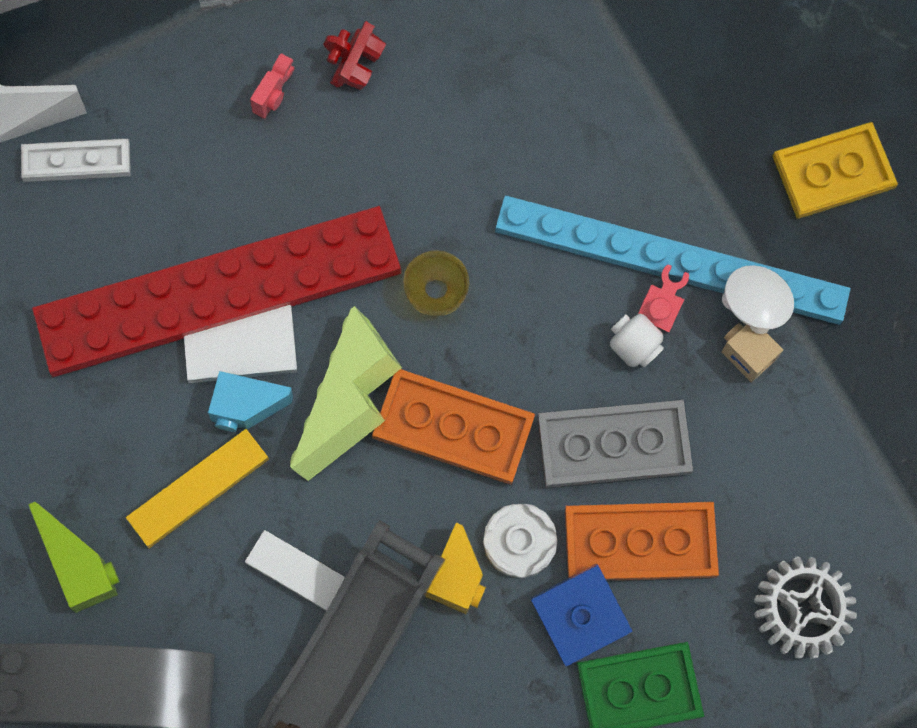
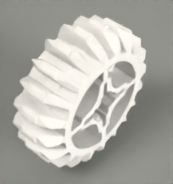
(790, 600)

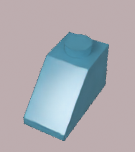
(245, 401)

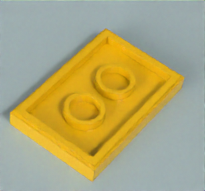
(834, 170)

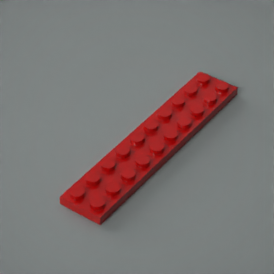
(215, 291)

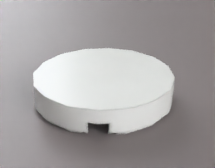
(520, 540)

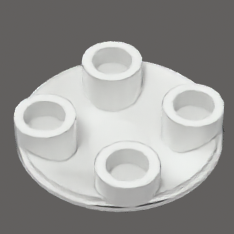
(758, 298)

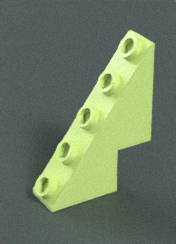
(342, 406)

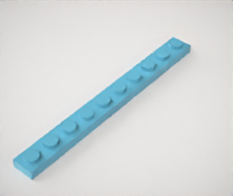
(652, 253)

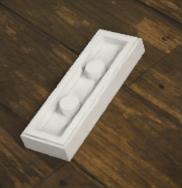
(75, 160)
(295, 570)

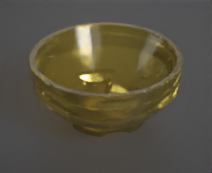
(441, 267)

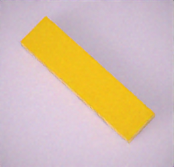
(197, 488)

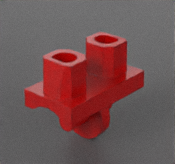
(363, 44)

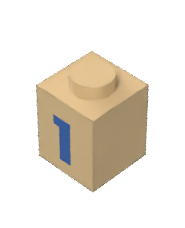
(750, 351)

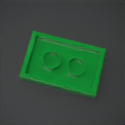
(641, 688)

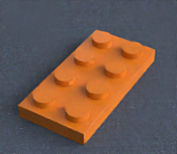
(454, 426)
(643, 540)

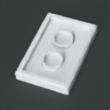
(243, 347)

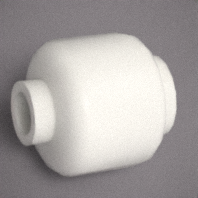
(636, 340)

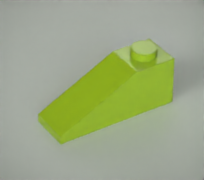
(79, 568)

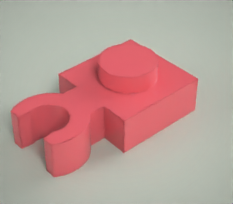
(269, 92)
(662, 304)

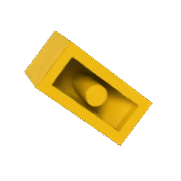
(460, 576)

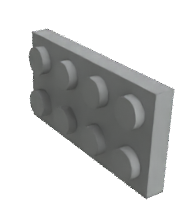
(614, 443)

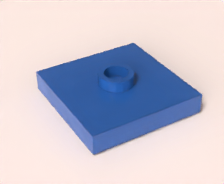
(581, 614)

